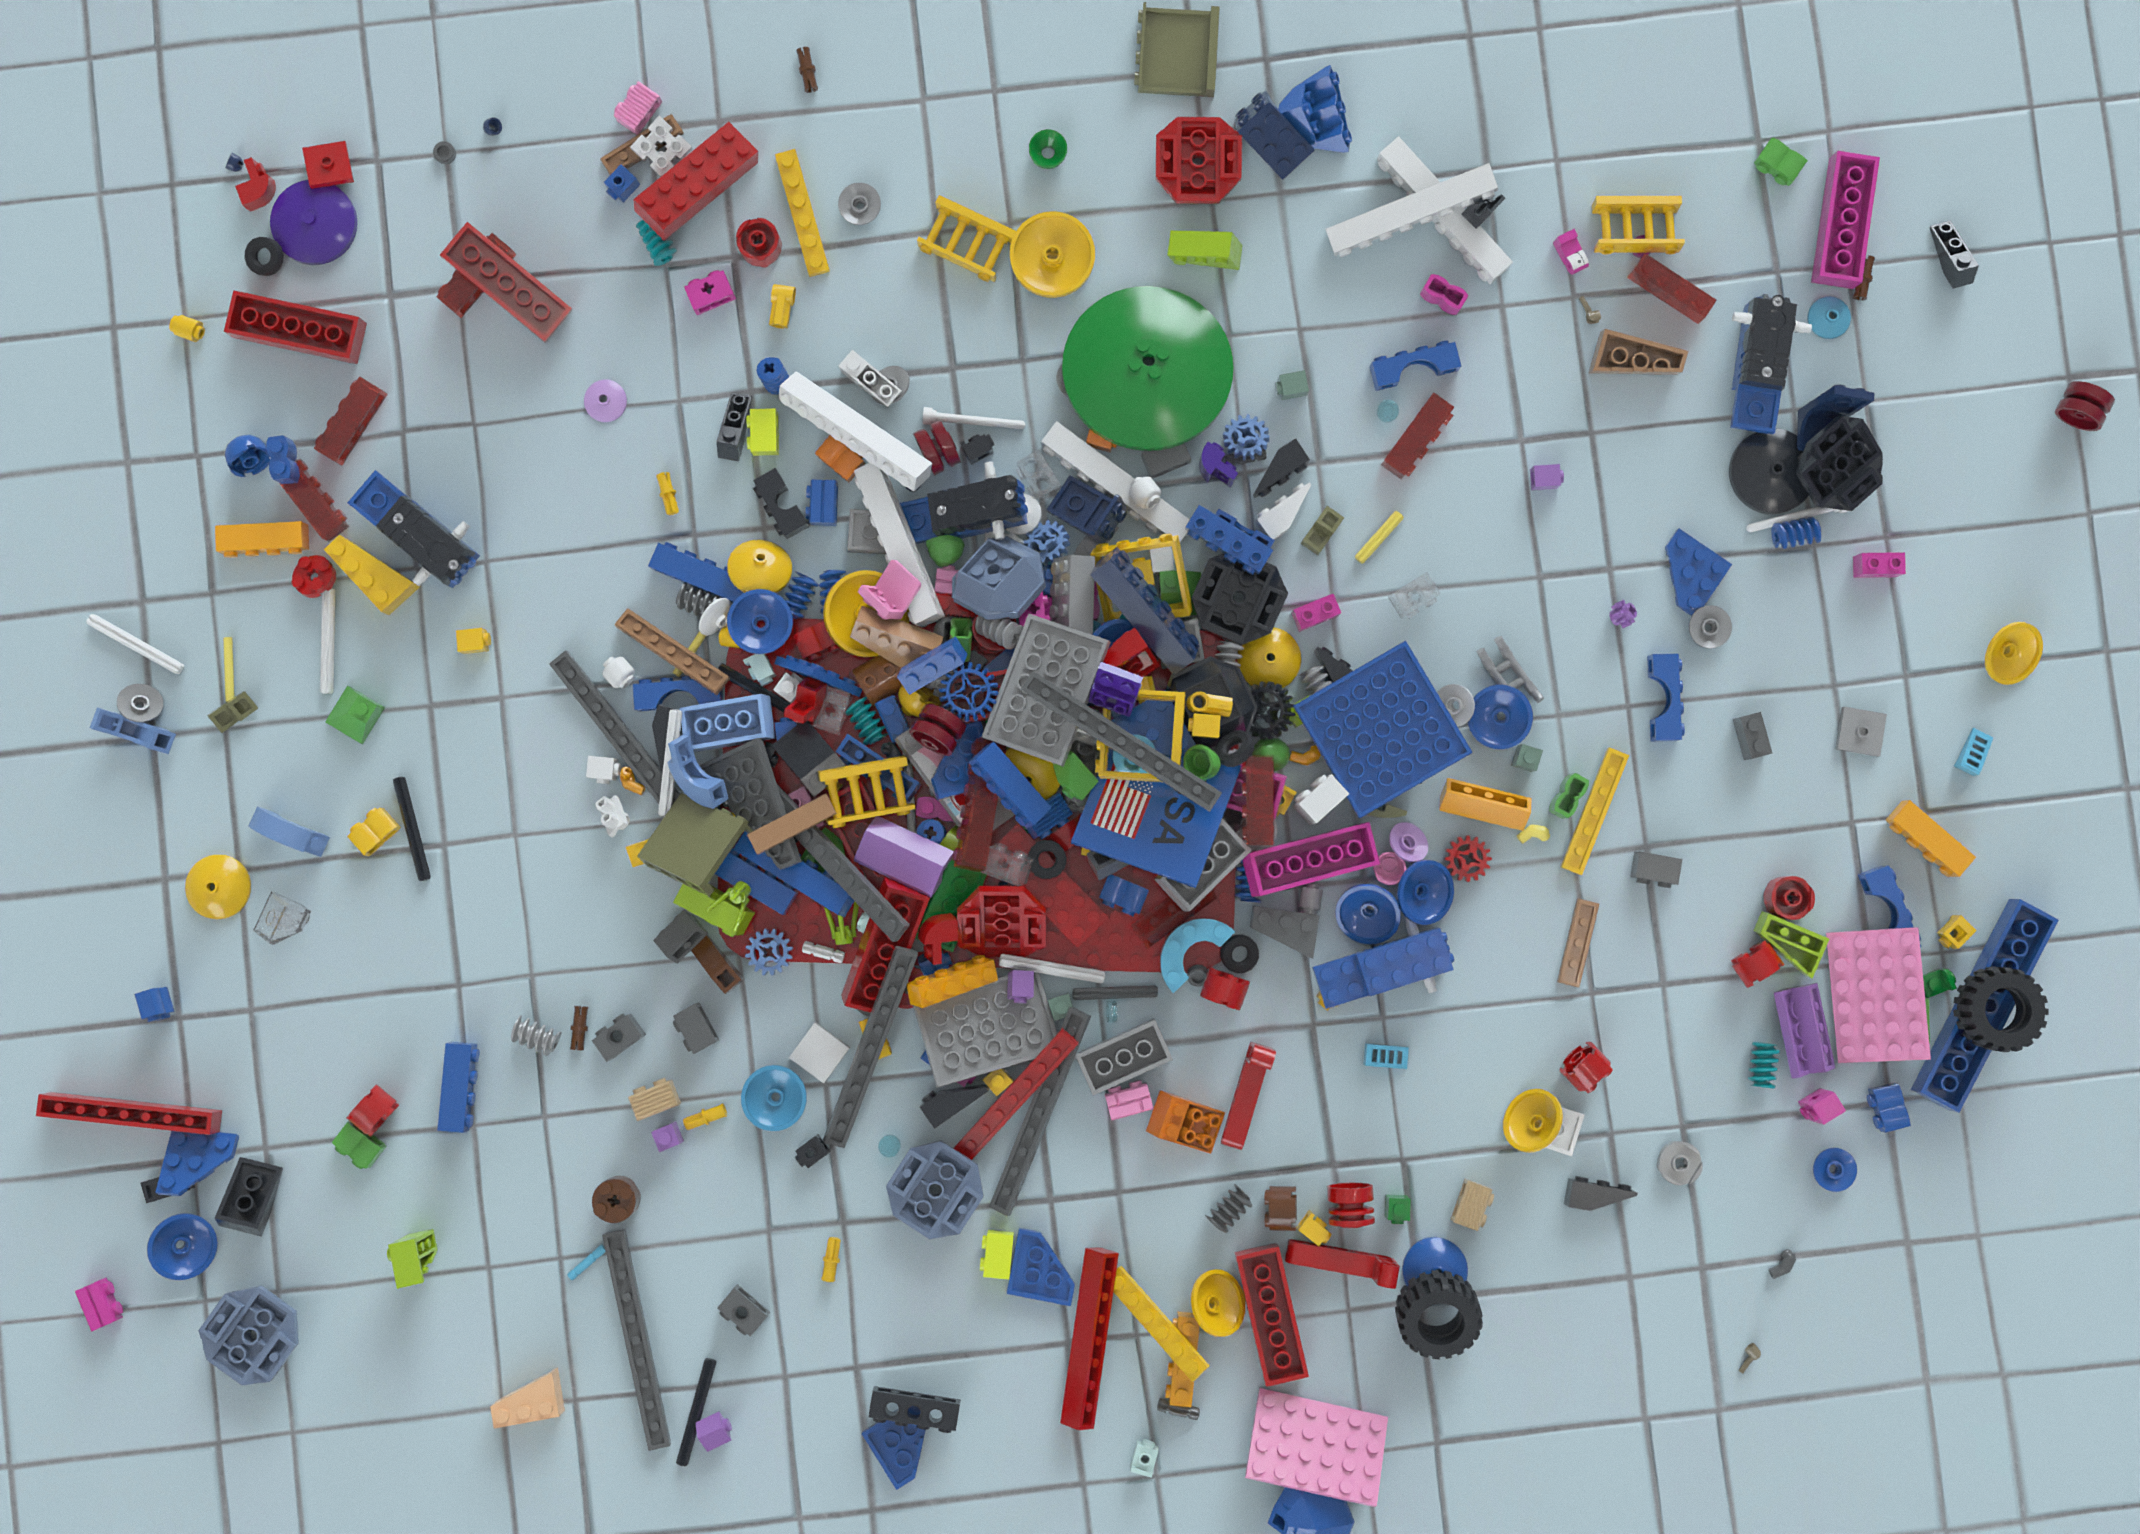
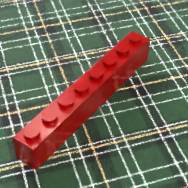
(129, 1113)
(1089, 1338)

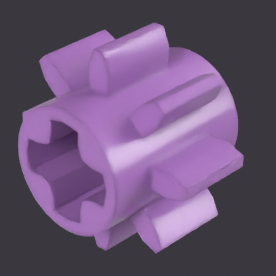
(1623, 614)

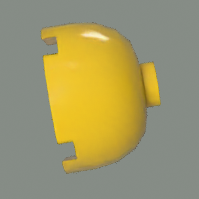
(913, 703)

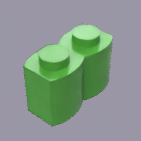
(1780, 162)
(963, 631)
(1570, 792)
(358, 1146)

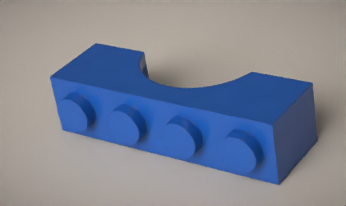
(1441, 359)
(1666, 671)
(650, 695)
(1882, 884)

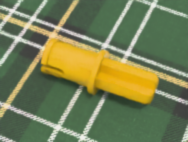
(667, 493)
(705, 1117)
(831, 1259)

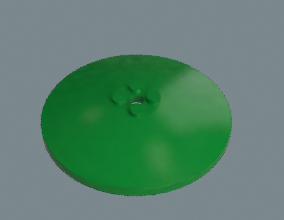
(1138, 402)

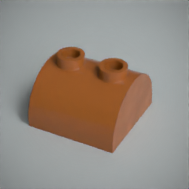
(878, 678)

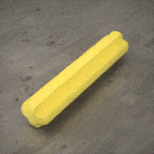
(1382, 533)

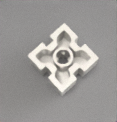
(661, 133)

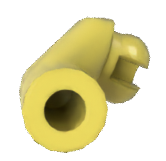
(1534, 831)

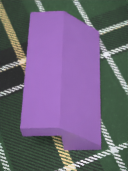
(903, 856)
(1804, 1030)

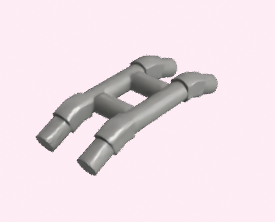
(1510, 661)

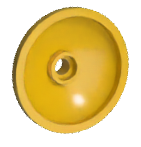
(751, 574)
(2013, 653)
(1284, 666)
(1039, 770)
(230, 882)
(1525, 1116)
(1225, 1300)

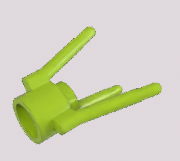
(737, 895)
(843, 934)

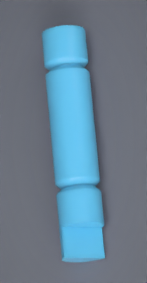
(583, 1265)

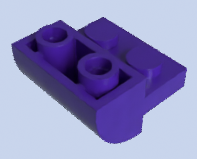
(1212, 464)
(1115, 689)

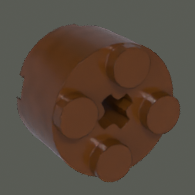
(604, 1204)
(1281, 1208)

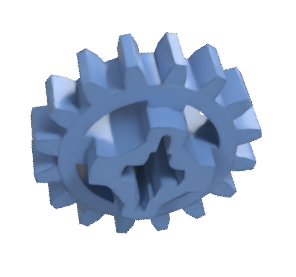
(1247, 440)
(1048, 543)
(763, 960)

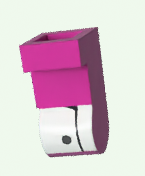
(1571, 252)

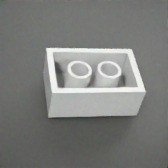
(1320, 800)

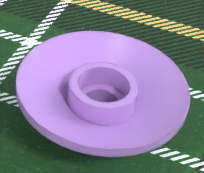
(612, 408)
(1408, 842)

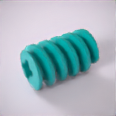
(657, 247)
(865, 722)
(1764, 1065)

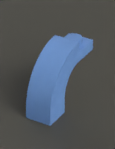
(138, 732)
(691, 778)
(288, 833)

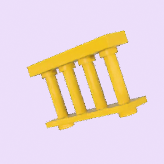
(1637, 205)
(983, 226)
(874, 770)

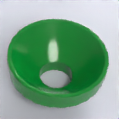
(1048, 139)

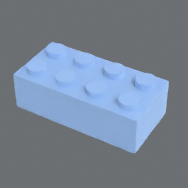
(728, 722)

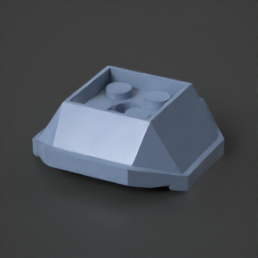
(999, 579)
(935, 1213)
(228, 1337)

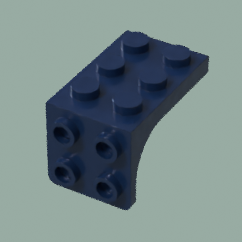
(1272, 135)
(1823, 409)
(1088, 509)

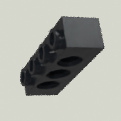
(905, 1399)

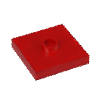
(328, 164)

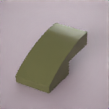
(1322, 530)
(232, 711)
(1387, 812)

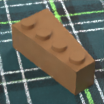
(1633, 355)
(893, 638)

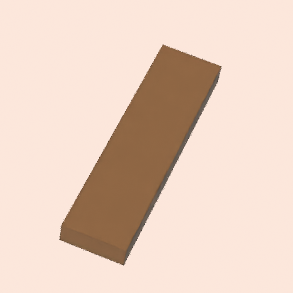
(626, 156)
(792, 824)
(1578, 942)

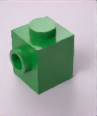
(1397, 1208)

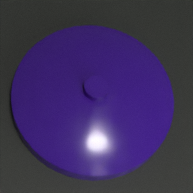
(313, 223)

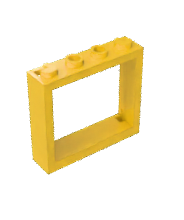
(1145, 543)
(1179, 699)

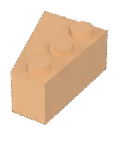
(530, 1403)

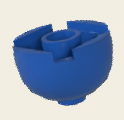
(246, 455)

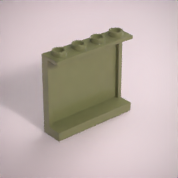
(1177, 51)
(692, 843)

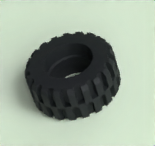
(2028, 1015)
(1441, 1339)

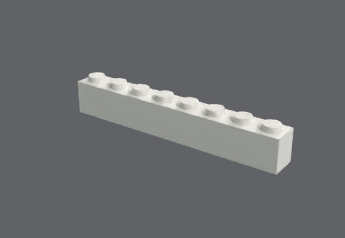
(1412, 209)
(1473, 243)
(855, 431)
(1110, 480)
(897, 539)

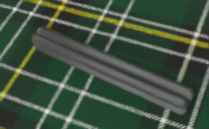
(1115, 992)

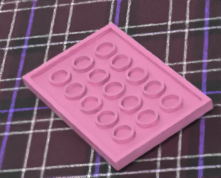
(1878, 995)
(1317, 1447)

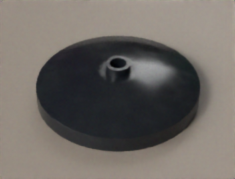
(1754, 474)

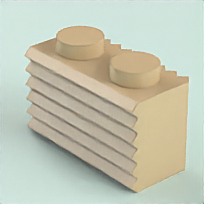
(655, 1099)
(1472, 1205)

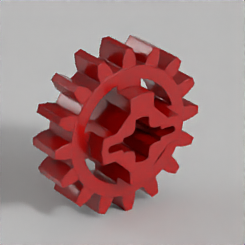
(1471, 849)

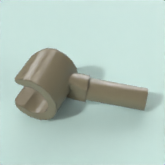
(1591, 316)
(1754, 1353)

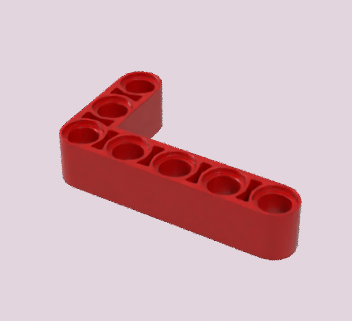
(1246, 1094)
(1380, 1268)

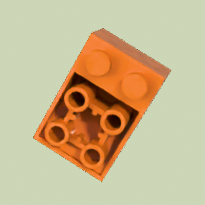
(1185, 1122)

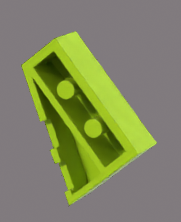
(1793, 942)

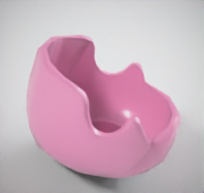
(1390, 868)

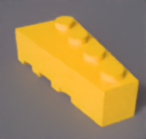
(375, 578)

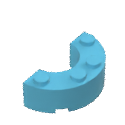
(1181, 939)

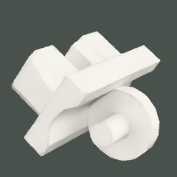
(612, 814)

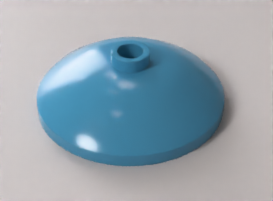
(763, 1109)

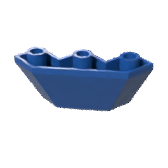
(1318, 111)
(1310, 1514)

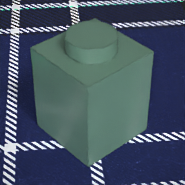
(1292, 385)
(1527, 757)
(1060, 1005)

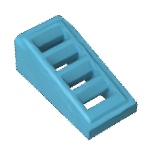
(1961, 762)
(1368, 1054)

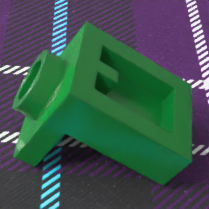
(1938, 982)

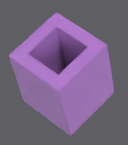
(1546, 477)
(1020, 985)
(667, 1136)
(713, 1431)

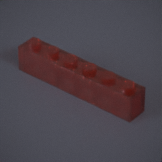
(977, 819)

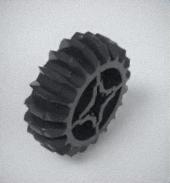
(1283, 704)

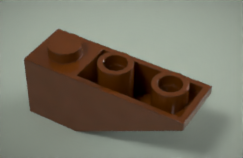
(717, 965)

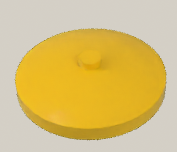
(1052, 254)
(843, 607)

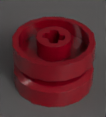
(2084, 406)
(940, 446)
(937, 729)

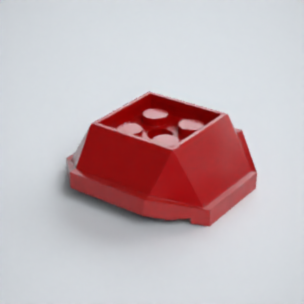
(1200, 138)
(1001, 922)

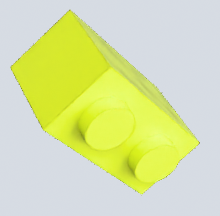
(763, 431)
(997, 1254)

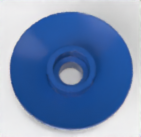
(1844, 1173)

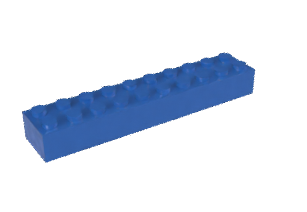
(1956, 1061)

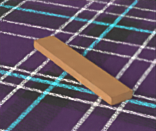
(672, 651)

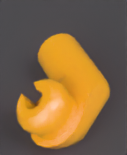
(1307, 758)
(628, 781)

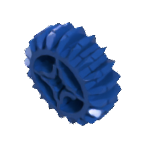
(978, 690)

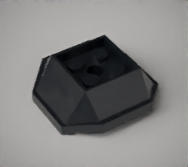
(1841, 464)
(1234, 621)
(1218, 679)

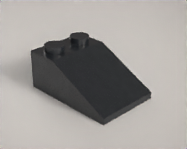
(806, 754)
(946, 1103)
(249, 1197)

